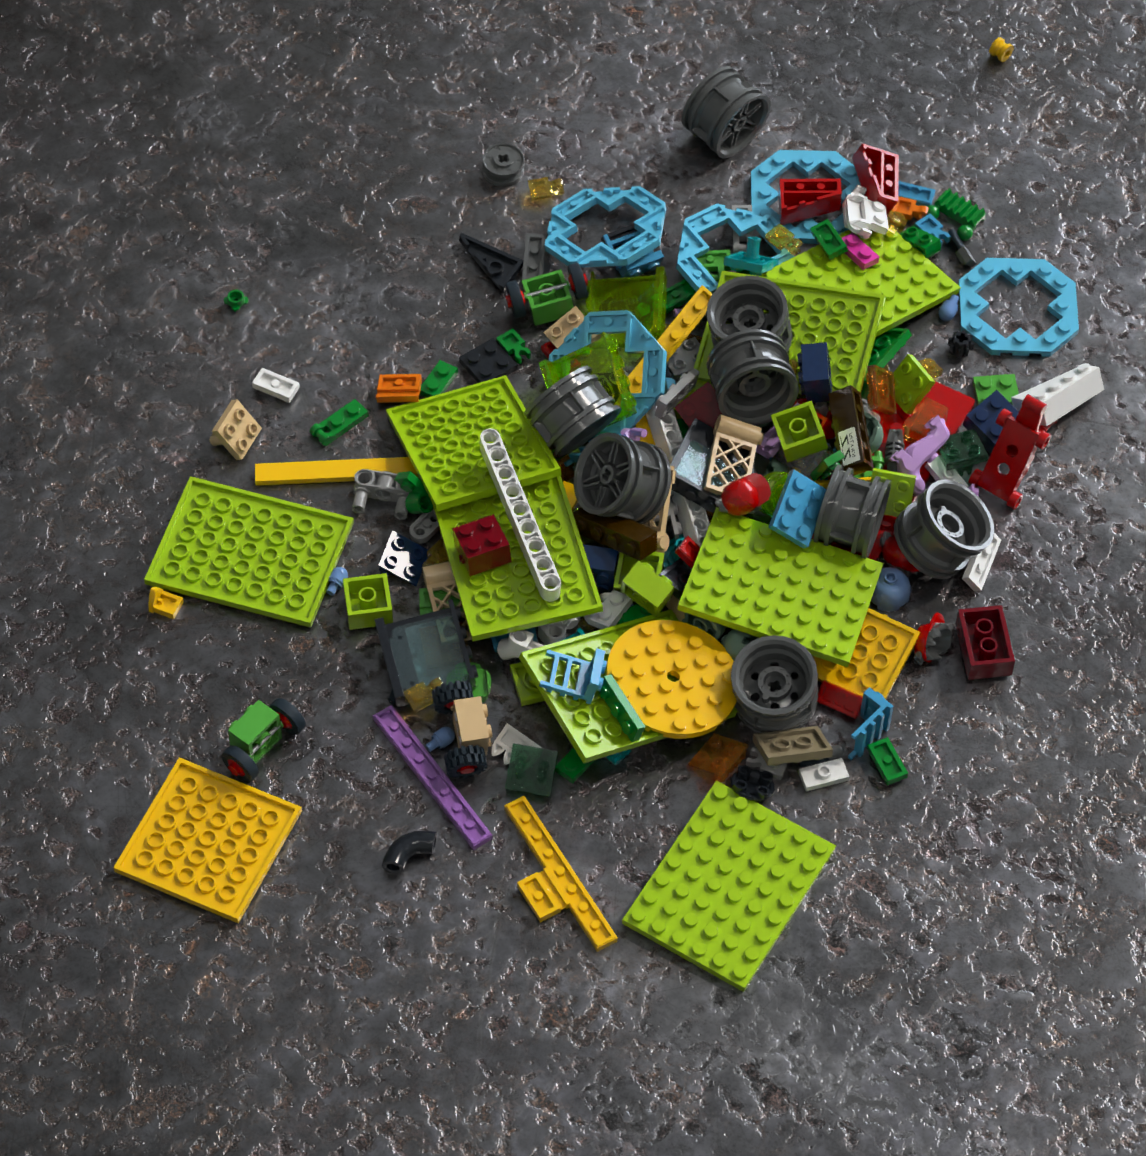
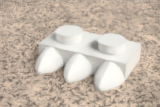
(614, 606)
(506, 739)

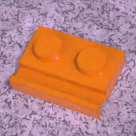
(398, 388)

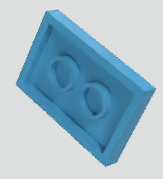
(798, 509)

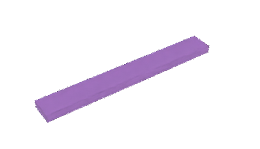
(432, 777)

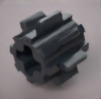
(960, 344)

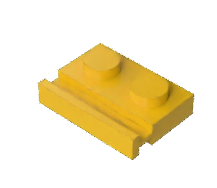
(543, 894)

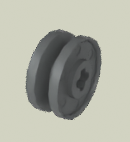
(503, 164)

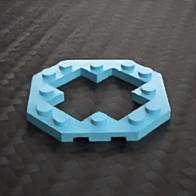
(807, 163)
(708, 219)
(601, 255)
(1016, 271)
(637, 341)

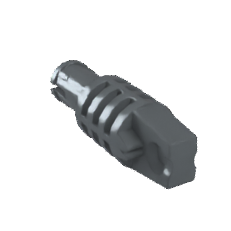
(894, 443)

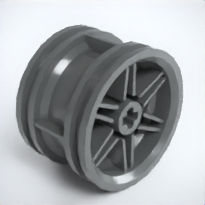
(726, 112)
(743, 304)
(752, 376)
(572, 411)
(622, 478)
(852, 511)
(944, 529)
(757, 659)

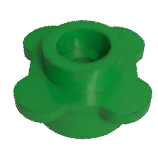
(236, 299)

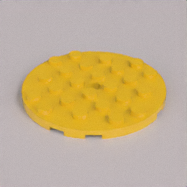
(680, 708)

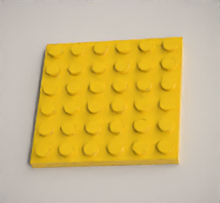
(208, 840)

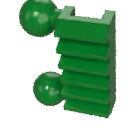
(960, 211)

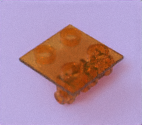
(719, 756)

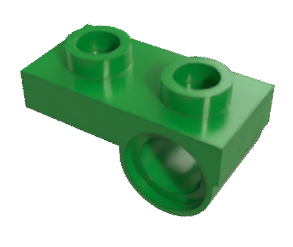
(922, 241)

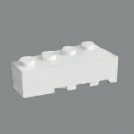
(1064, 392)

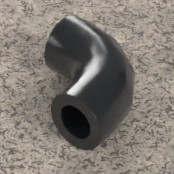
(406, 846)

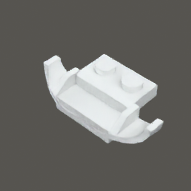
(864, 214)

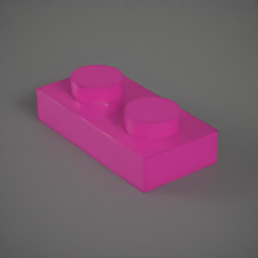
(860, 252)

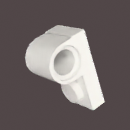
(559, 628)

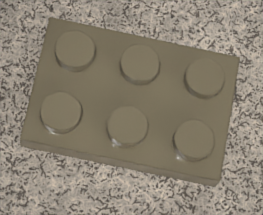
(792, 745)

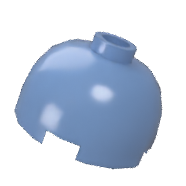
(891, 590)

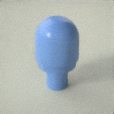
(949, 308)
(336, 580)
(441, 739)

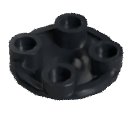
(752, 783)

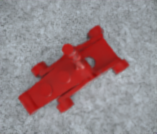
(1016, 449)

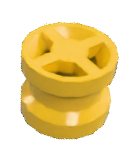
(1001, 49)

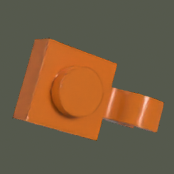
(909, 208)

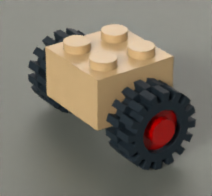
(470, 728)

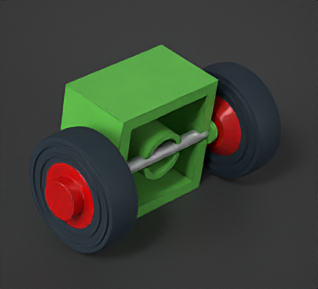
(547, 294)
(257, 733)

